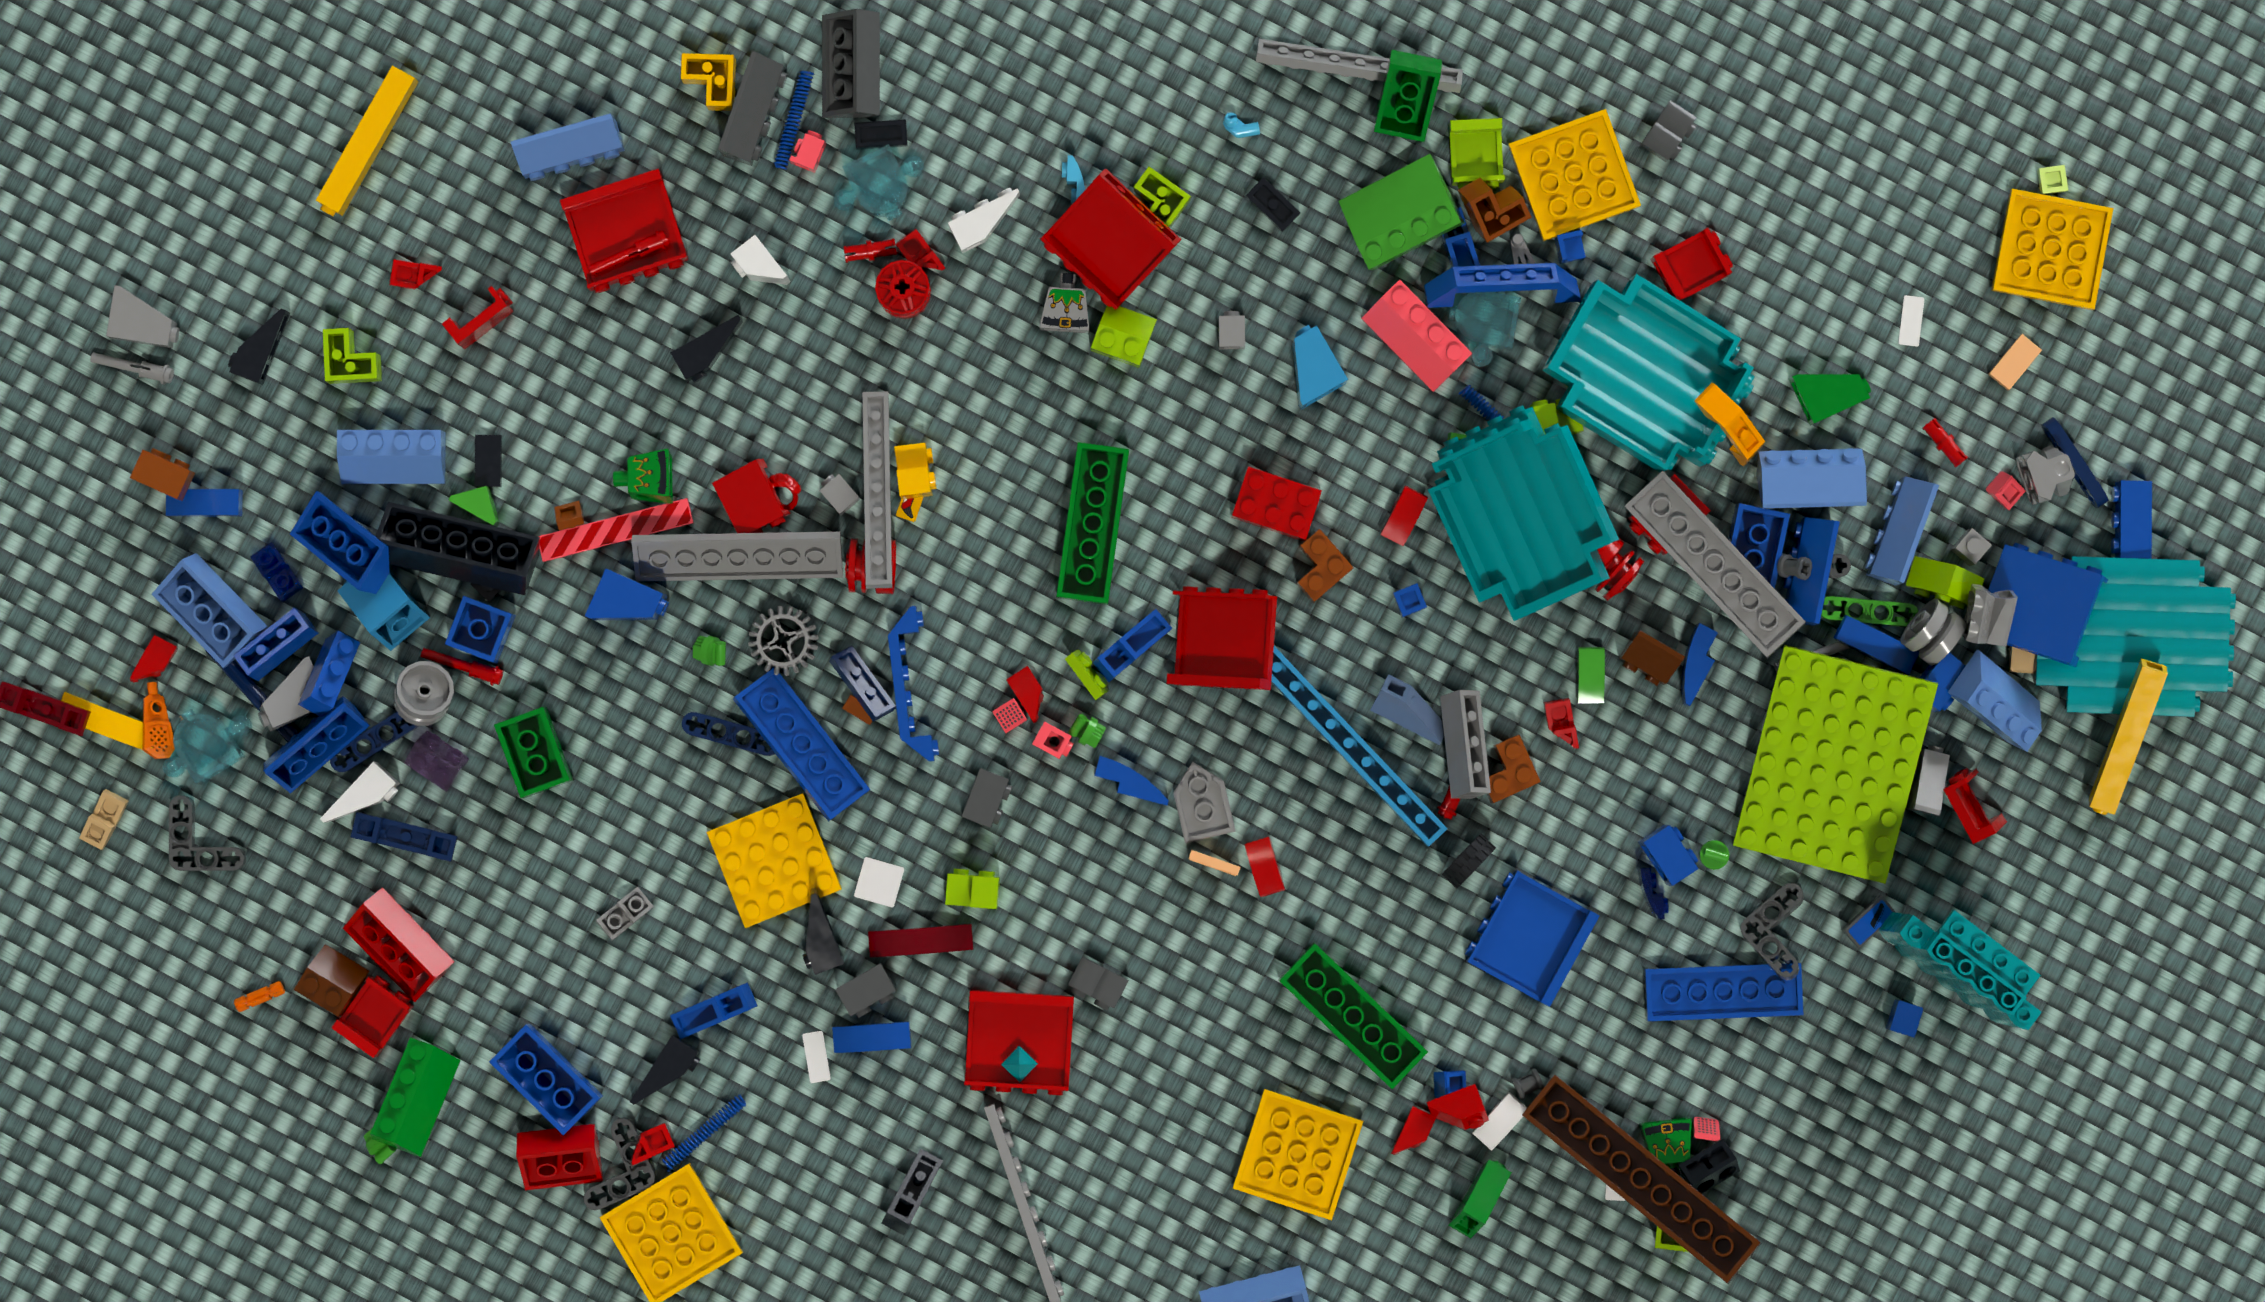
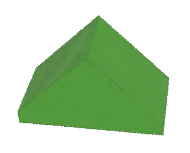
(479, 503)

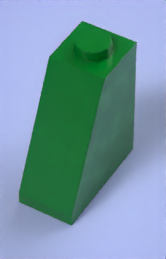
(1828, 393)
(1480, 1198)

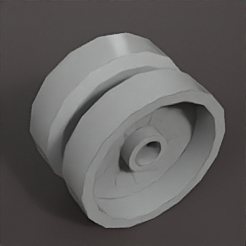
(1933, 632)
(437, 690)

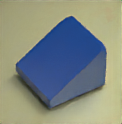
(1448, 1082)

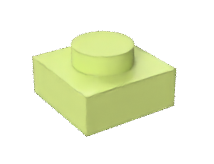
(2052, 179)

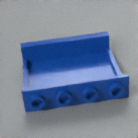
(2051, 601)
(1531, 937)

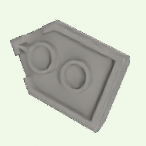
(1202, 805)

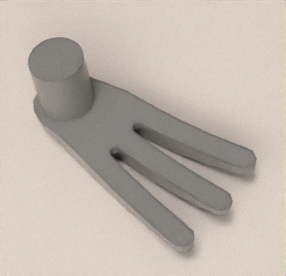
(1520, 249)

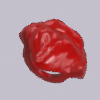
(789, 482)

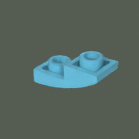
(1074, 177)

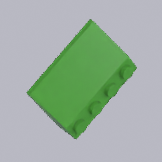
(1400, 212)

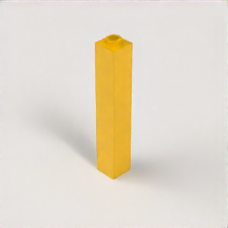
(366, 141)
(2127, 737)

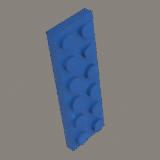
(801, 744)
(1721, 992)

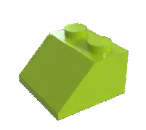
(1123, 335)

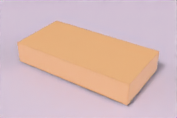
(2015, 362)
(1214, 863)

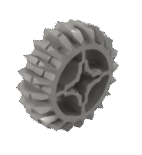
(763, 649)

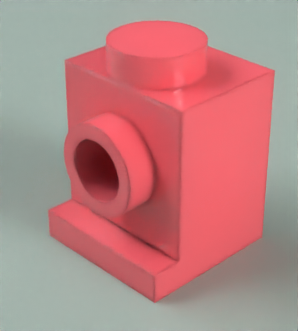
(808, 151)
(1046, 733)

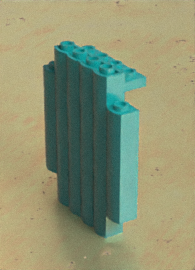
(1639, 367)
(1522, 512)
(2151, 614)
(1969, 964)

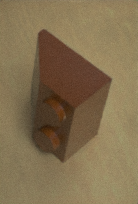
(1650, 658)
(332, 980)

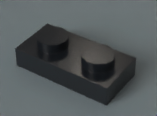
(1272, 204)

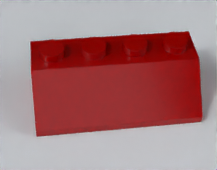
(398, 944)

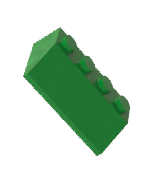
(415, 1097)

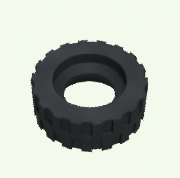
(1468, 860)

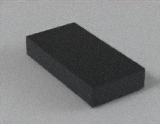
(881, 133)
(488, 461)

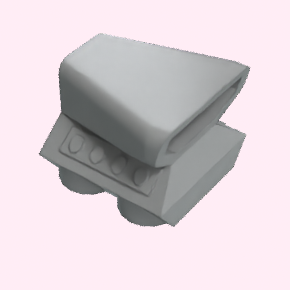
(2045, 474)
(1989, 615)

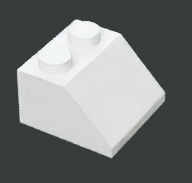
(757, 263)

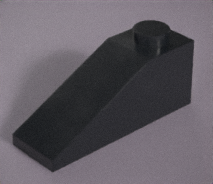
(257, 352)
(701, 353)
(821, 944)
(670, 1065)
(912, 1192)

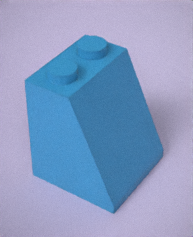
(1315, 367)
(388, 614)

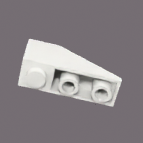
(977, 225)

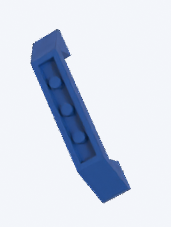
(1497, 278)
(907, 625)

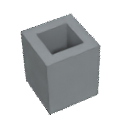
(1231, 330)
(839, 493)
(1971, 547)

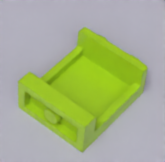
(1476, 151)

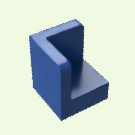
(1569, 246)
(1409, 600)
(1904, 1018)

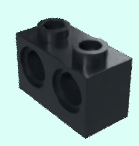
(1710, 1167)

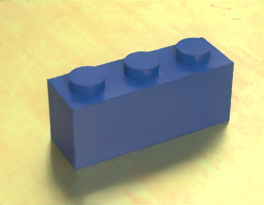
(2132, 519)
(276, 644)
(329, 673)

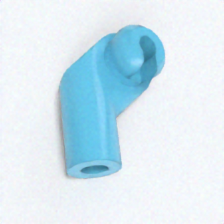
(1238, 128)

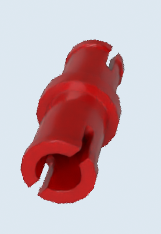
(870, 250)
(1945, 442)

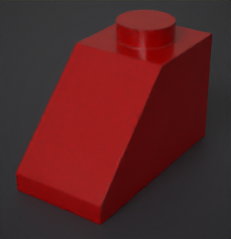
(1460, 1108)

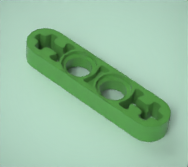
(1868, 608)

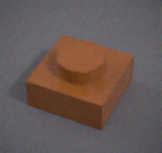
(569, 515)

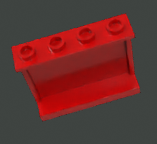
(617, 217)
(1110, 239)
(1225, 639)
(1009, 1020)

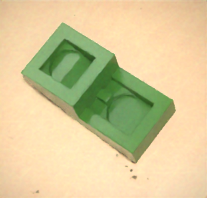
(1591, 674)

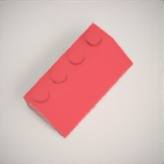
(1416, 335)

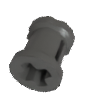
(1842, 559)
(1791, 566)
(1528, 1083)

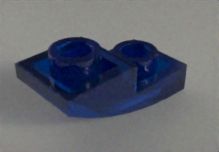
(277, 572)
(1655, 901)

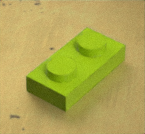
(1093, 681)

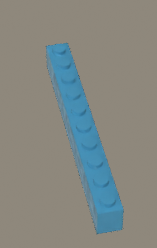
(1355, 750)

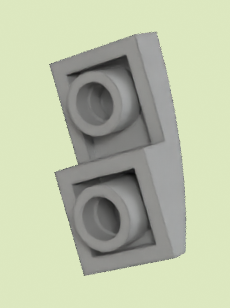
(624, 913)

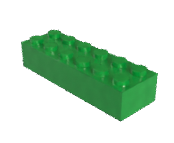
(1092, 523)
(1353, 1015)

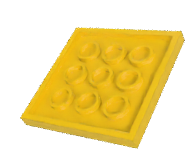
(1574, 175)
(2052, 249)
(773, 860)
(1297, 1154)
(671, 1234)

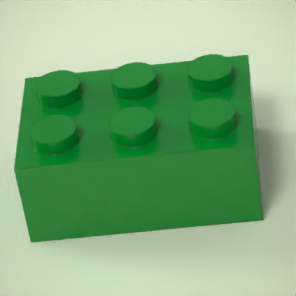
(1407, 95)
(533, 752)

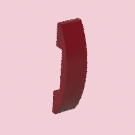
(43, 708)
(920, 940)

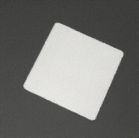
(879, 882)

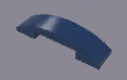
(404, 836)

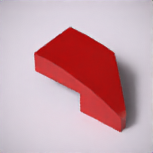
(918, 251)
(411, 274)
(154, 659)
(1027, 691)
(1560, 720)
(1414, 1130)
(651, 1143)

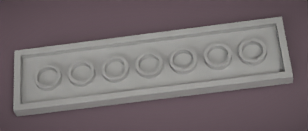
(737, 556)
(1715, 564)

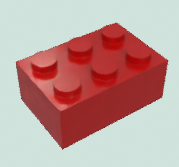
(1276, 504)

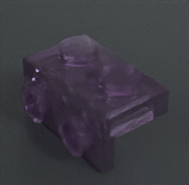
(436, 760)

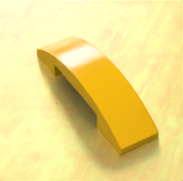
(110, 722)

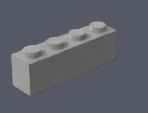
(1465, 744)

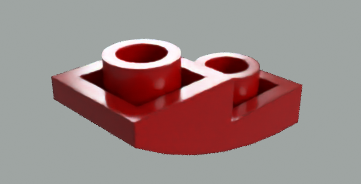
(1404, 515)
(1264, 867)

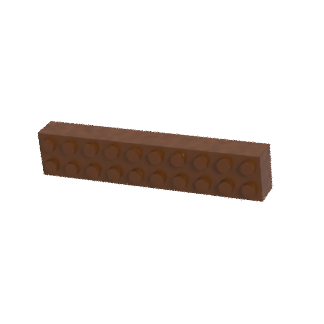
(1641, 1179)

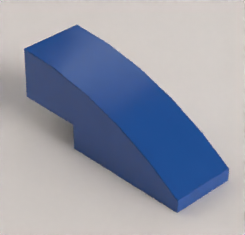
(1460, 246)
(206, 503)
(1132, 645)
(1876, 645)
(1696, 663)
(1129, 781)
(714, 1010)
(872, 1037)

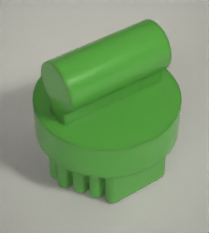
(710, 650)
(1087, 730)
(1714, 854)
(378, 1149)

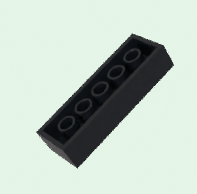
(459, 548)

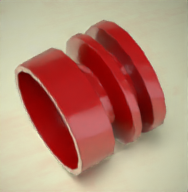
(914, 299)
(856, 568)
(1618, 568)

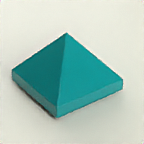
(1019, 1063)

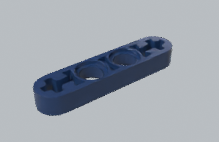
(2083, 474)
(729, 738)
(377, 743)

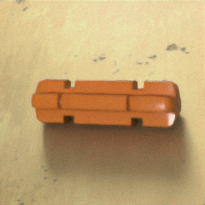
(259, 996)

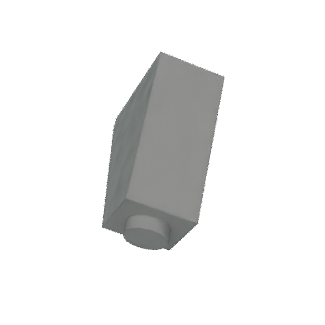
(139, 322)
(282, 705)
(1928, 782)

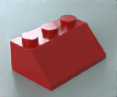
(557, 1159)

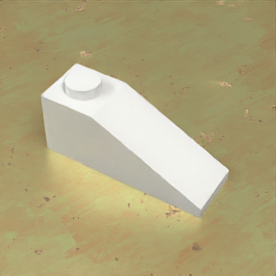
(368, 790)

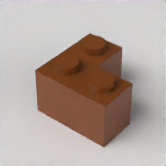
(1493, 213)
(161, 474)
(1329, 563)
(1517, 770)

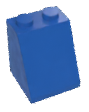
(625, 600)

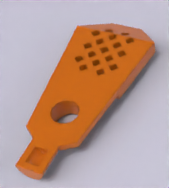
(156, 720)

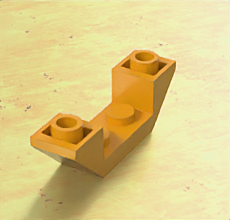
(1733, 422)

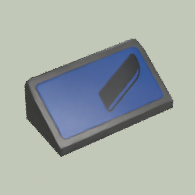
(1868, 921)

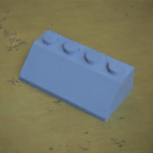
(568, 146)
(391, 456)
(1812, 478)
(1901, 530)
(208, 609)
(1998, 701)
(1277, 1286)

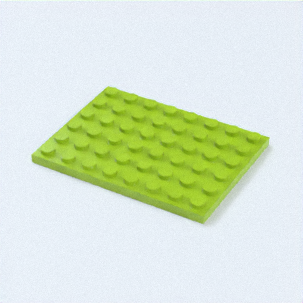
(1835, 764)

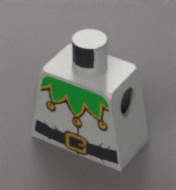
(1065, 307)

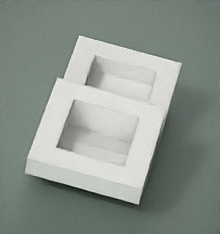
(1501, 1121)

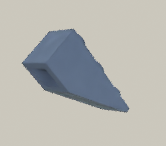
(1405, 707)

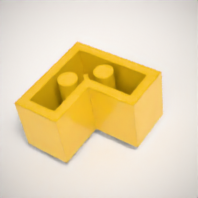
(716, 72)
(913, 471)

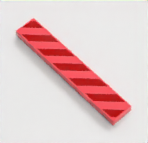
(615, 530)

